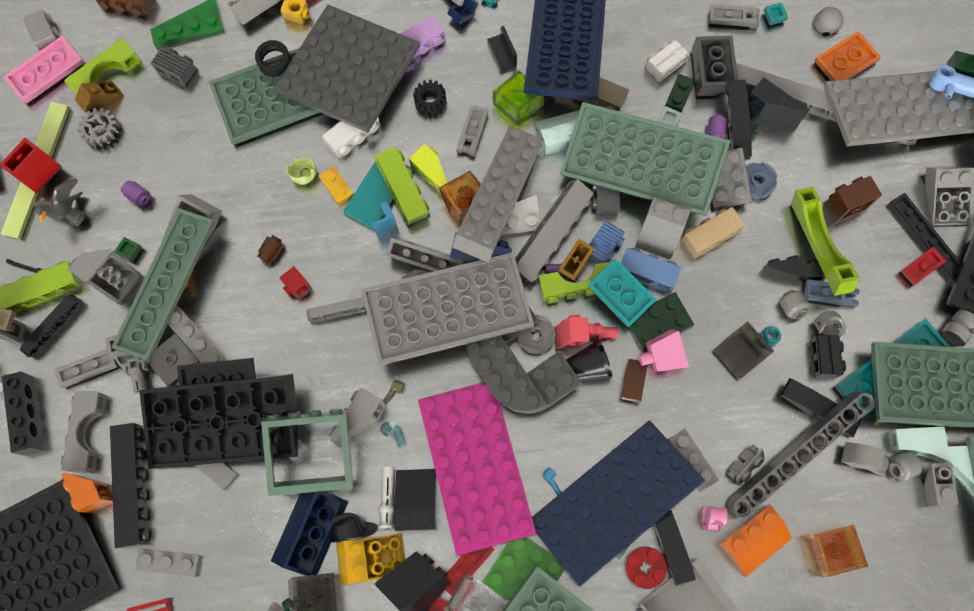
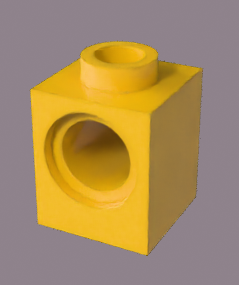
(290, 14)

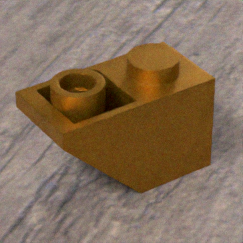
(97, 95)

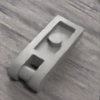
(734, 15)
(472, 130)

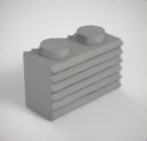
(40, 28)

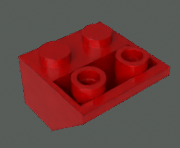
(30, 165)

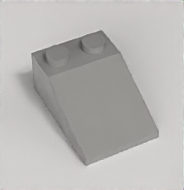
(195, 205)

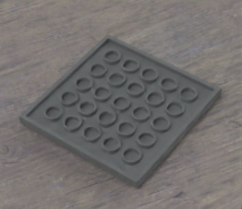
(347, 68)

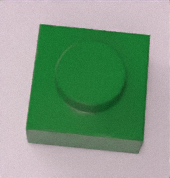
(128, 249)

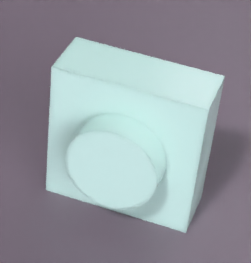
(669, 116)

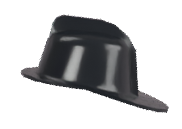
(350, 526)

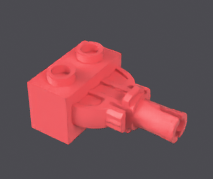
(577, 331)

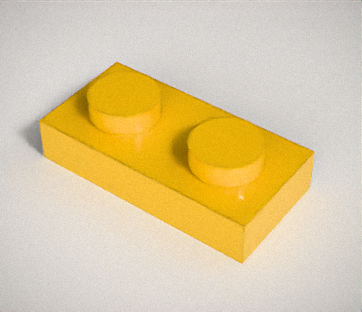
(336, 185)

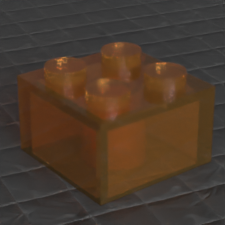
(837, 551)

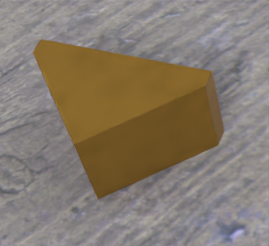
(576, 260)

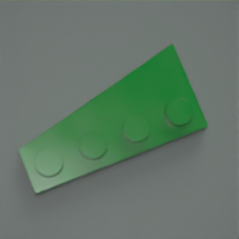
(190, 24)

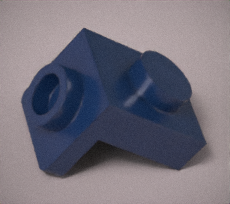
(463, 13)

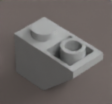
(940, 485)

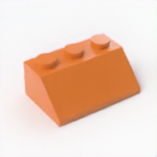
(756, 539)

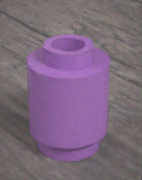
(717, 126)
(135, 193)

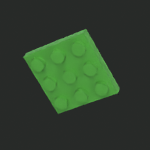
(516, 564)

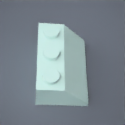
(556, 132)

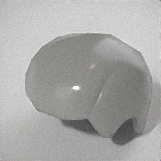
(828, 20)

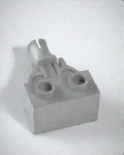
(131, 365)

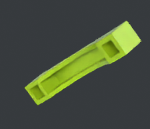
(837, 269)

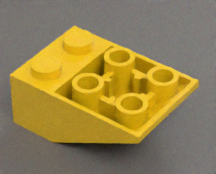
(369, 558)

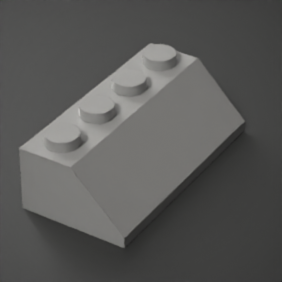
(105, 273)

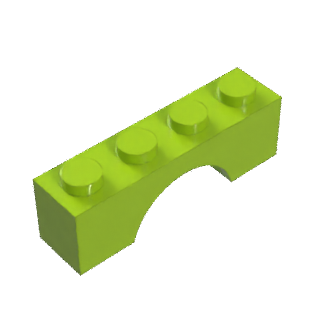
(115, 57)
(555, 287)

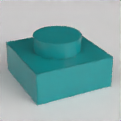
(775, 13)

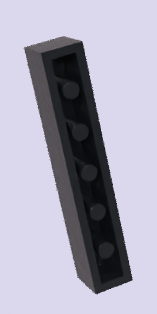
(128, 485)

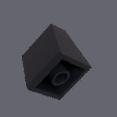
(414, 583)

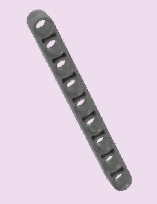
(810, 451)

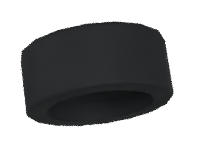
(267, 47)

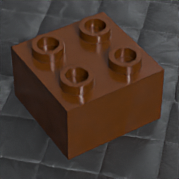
(852, 198)

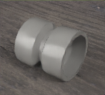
(960, 329)

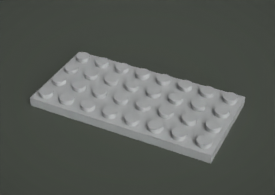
(897, 109)
(446, 308)

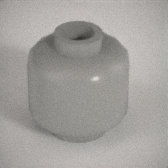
(795, 304)
(905, 466)

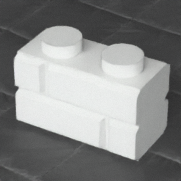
(666, 60)

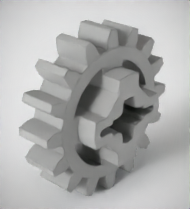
(98, 127)

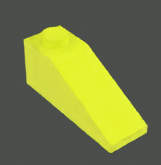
(427, 164)

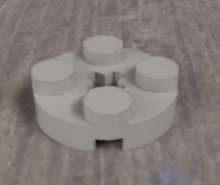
(538, 345)

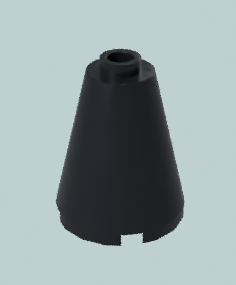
(591, 363)

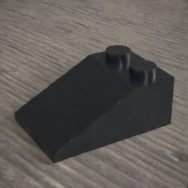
(775, 106)
(415, 500)

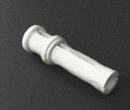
(387, 473)

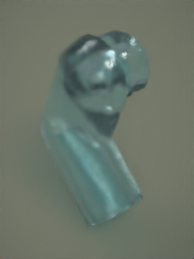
(395, 431)

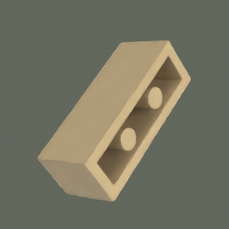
(712, 232)

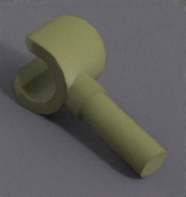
(395, 386)

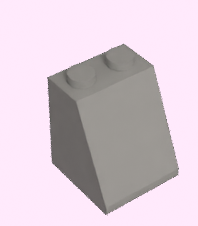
(662, 228)

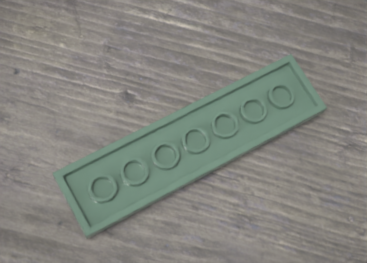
(163, 285)

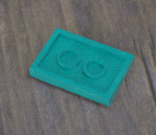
(622, 292)

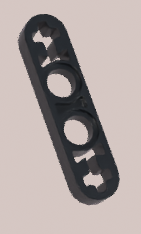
(50, 325)

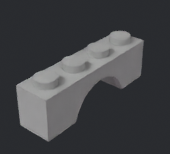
(77, 455)

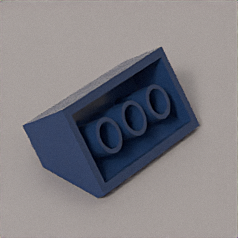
(308, 532)

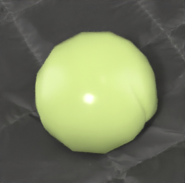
(302, 171)

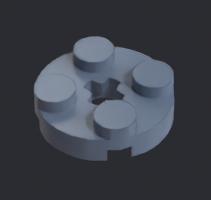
(768, 180)

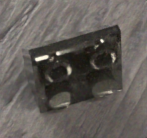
(743, 350)

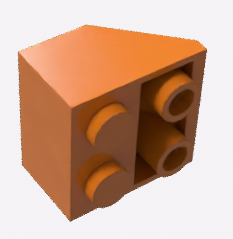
(86, 493)

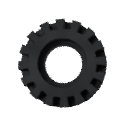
(429, 88)

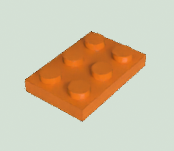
(847, 58)

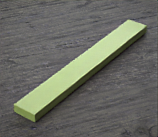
(25, 197)

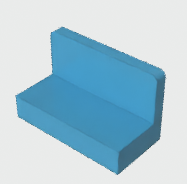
(386, 225)

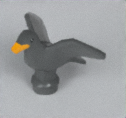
(62, 204)

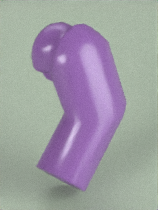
(551, 268)

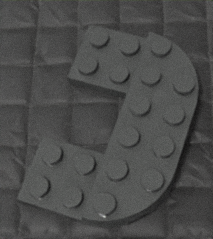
(510, 382)

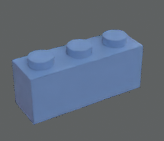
(651, 269)

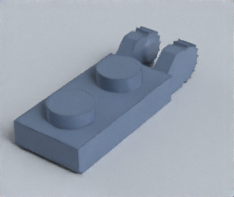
(821, 292)

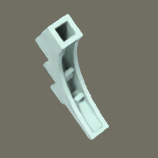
(933, 444)

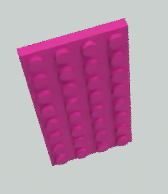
(476, 468)

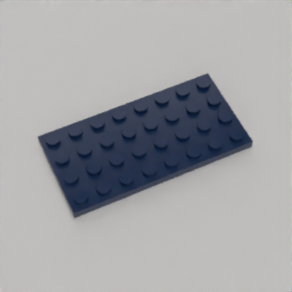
(565, 49)
(615, 502)

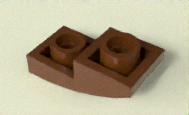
(634, 381)

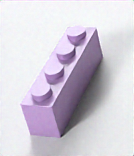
(427, 32)

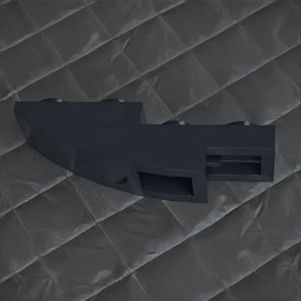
(795, 269)

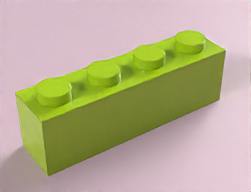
(401, 185)
(38, 287)

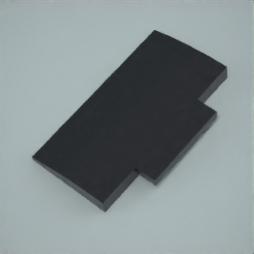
(217, 415)

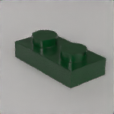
(680, 93)

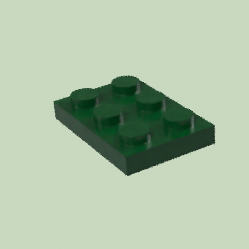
(659, 318)

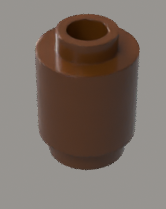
(270, 249)

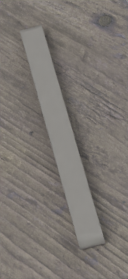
(812, 98)

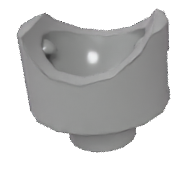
(829, 323)

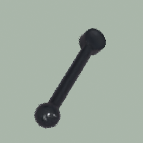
(22, 266)

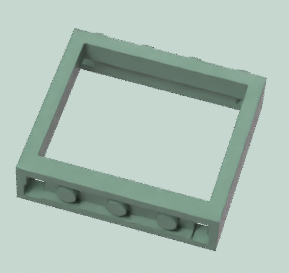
(307, 485)

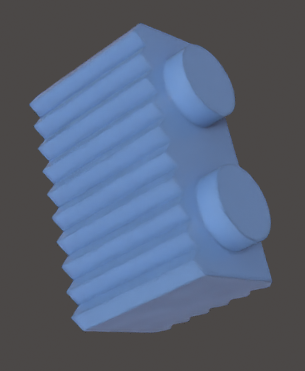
(605, 242)

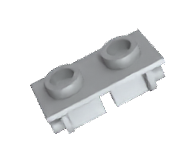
(743, 471)

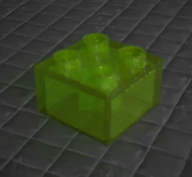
(512, 101)

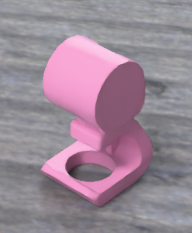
(713, 517)

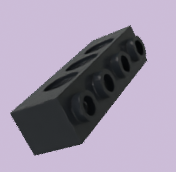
(21, 413)

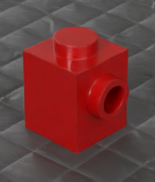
(295, 283)

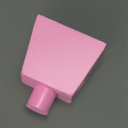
(665, 352)

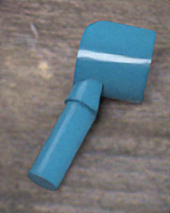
(549, 474)

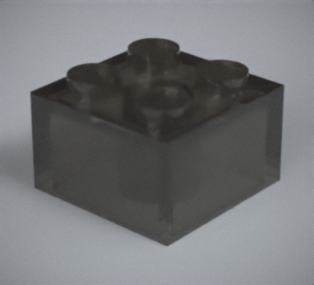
(312, 593)

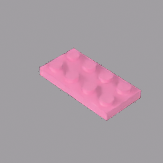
(43, 69)

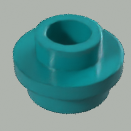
(774, 331)

